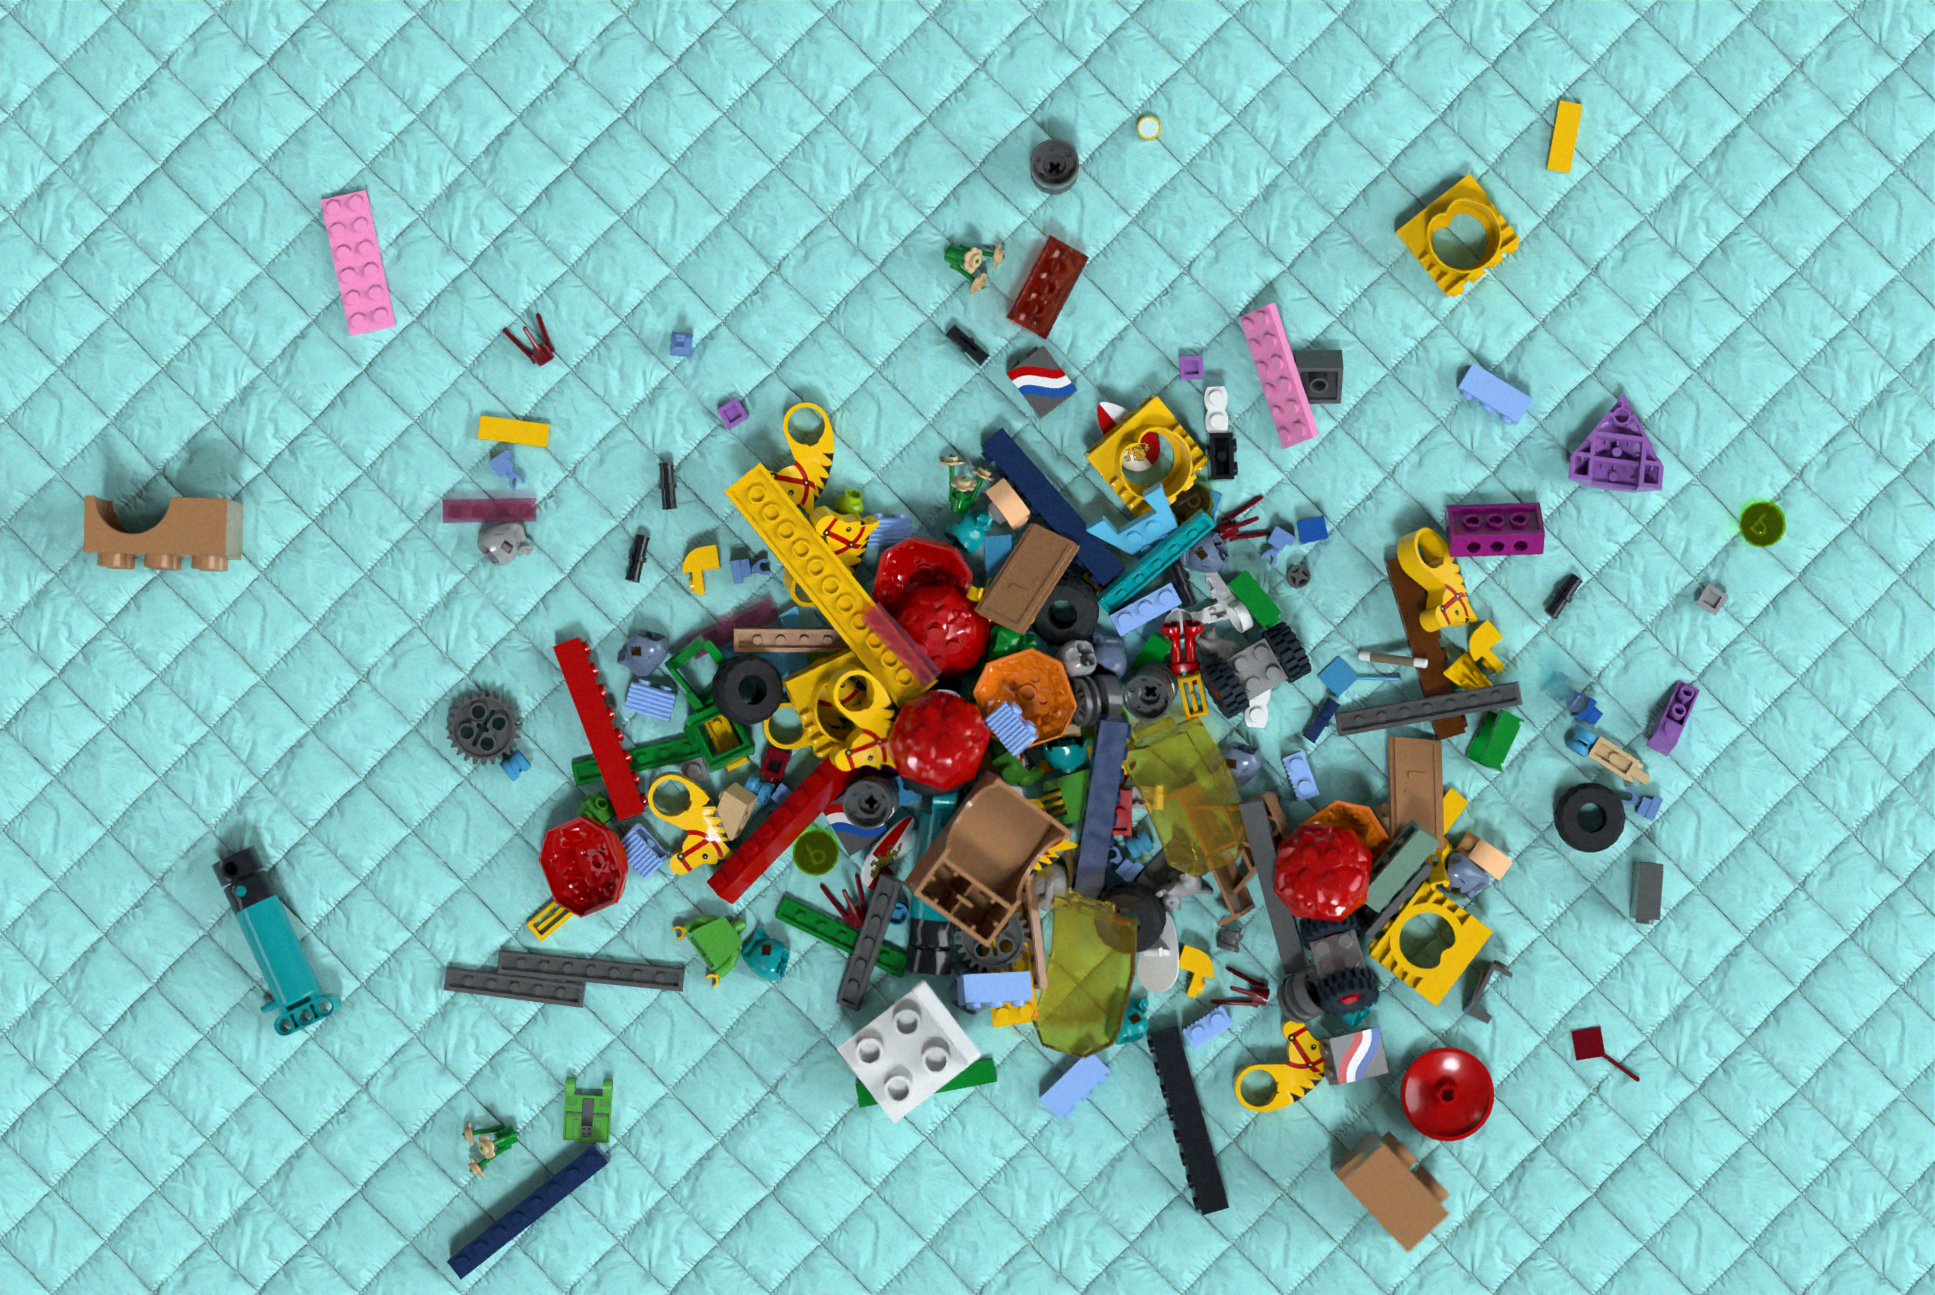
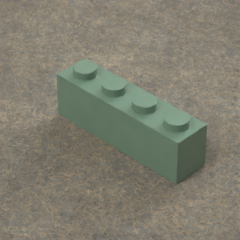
(1398, 863)

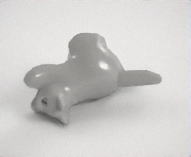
(1211, 645)
(1180, 886)

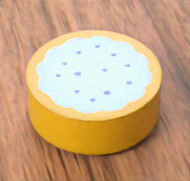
(1148, 128)

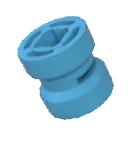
(1583, 736)
(515, 765)
(762, 789)
(1138, 844)
(899, 916)

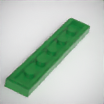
(643, 759)
(836, 934)
(976, 1074)

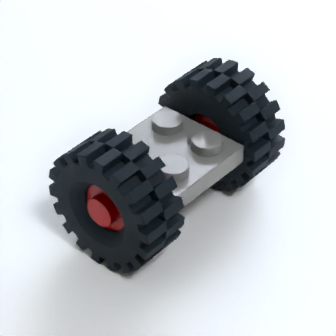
(1255, 670)
(1340, 965)

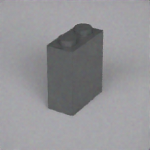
(1646, 892)

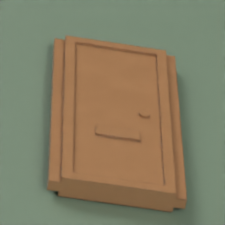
(1027, 578)
(1415, 785)

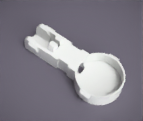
(1234, 608)
(1207, 615)

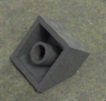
(1321, 375)

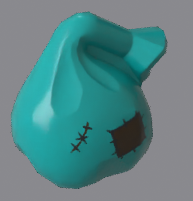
(968, 530)
(766, 956)
(1134, 1022)

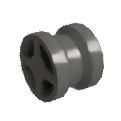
(1299, 572)
(1230, 940)

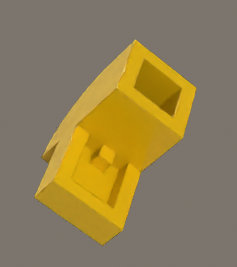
(696, 562)
(1479, 646)
(1198, 963)

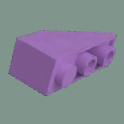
(1673, 718)

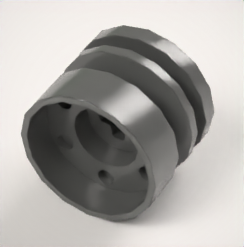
(1054, 153)
(1095, 696)
(1150, 703)
(862, 810)
(1299, 996)

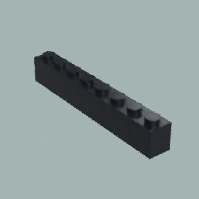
(1189, 1121)

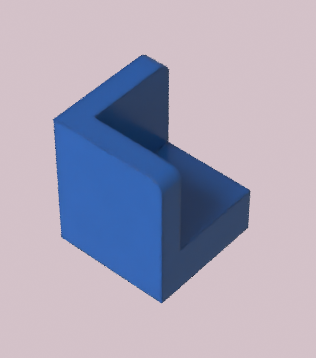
(1312, 530)

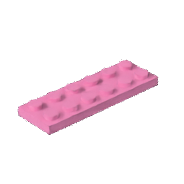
(358, 263)
(1278, 375)

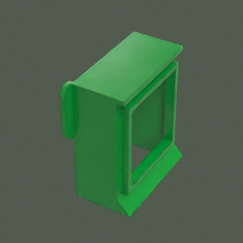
(705, 698)
(1494, 739)
(697, 741)

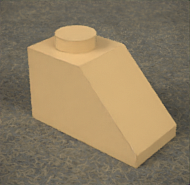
(735, 809)

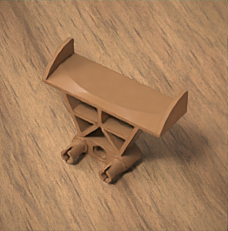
(1229, 878)

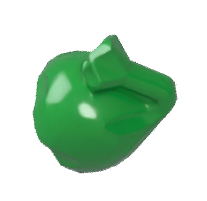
(1006, 642)

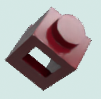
(774, 755)

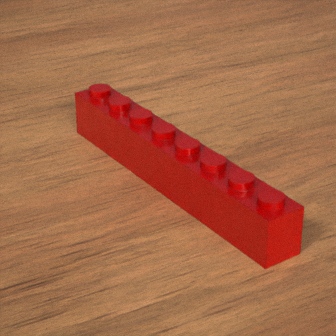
(601, 729)
(780, 830)

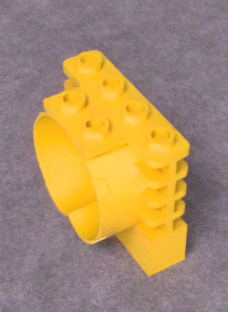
(1462, 198)
(1148, 416)
(804, 690)
(1436, 981)

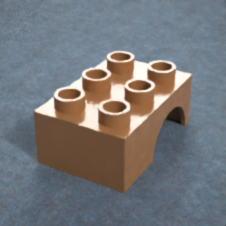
(192, 528)
(984, 857)
(1398, 1199)

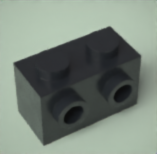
(1221, 457)

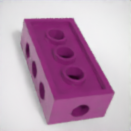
(1494, 529)

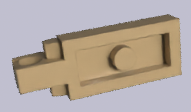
(1617, 761)

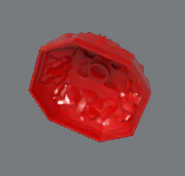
(916, 564)
(945, 628)
(938, 740)
(584, 865)
(1322, 872)

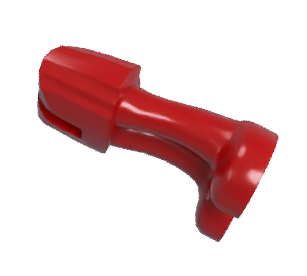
(1191, 629)

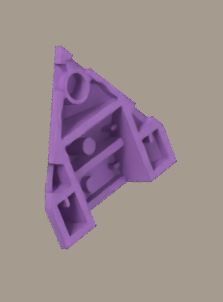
(1617, 455)

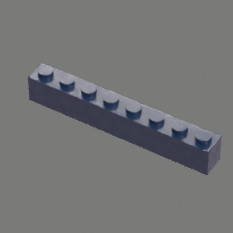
(1051, 506)
(1100, 805)
(528, 1211)

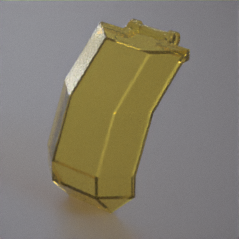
(1187, 794)
(1086, 976)

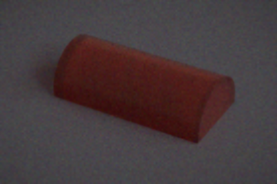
(1046, 287)

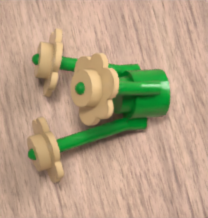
(971, 259)
(960, 500)
(504, 1137)

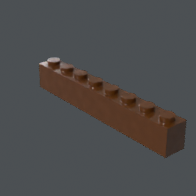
(1423, 644)

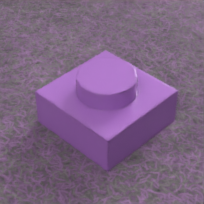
(1191, 367)
(732, 413)

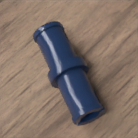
(1321, 720)

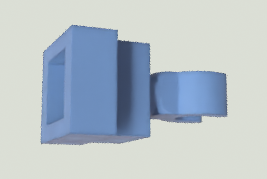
(681, 344)
(503, 465)
(1278, 540)
(742, 569)
(780, 795)
(1646, 806)
(1126, 869)

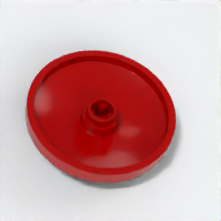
(1447, 1094)

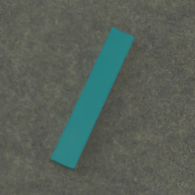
(1156, 561)

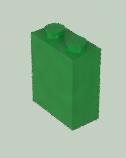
(1256, 601)

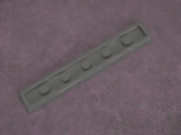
(869, 941)
(514, 987)

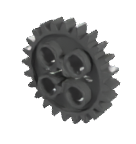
(465, 717)
(1013, 932)

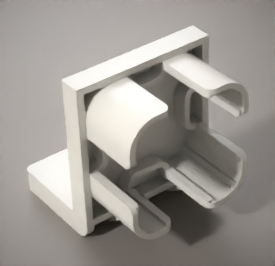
(909, 1052)

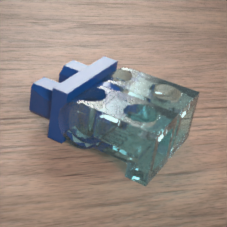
(1570, 700)

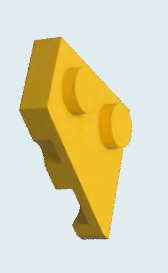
(1466, 673)

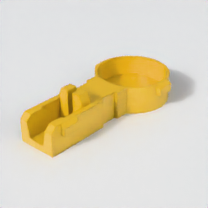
(1439, 873)

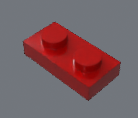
(1124, 813)

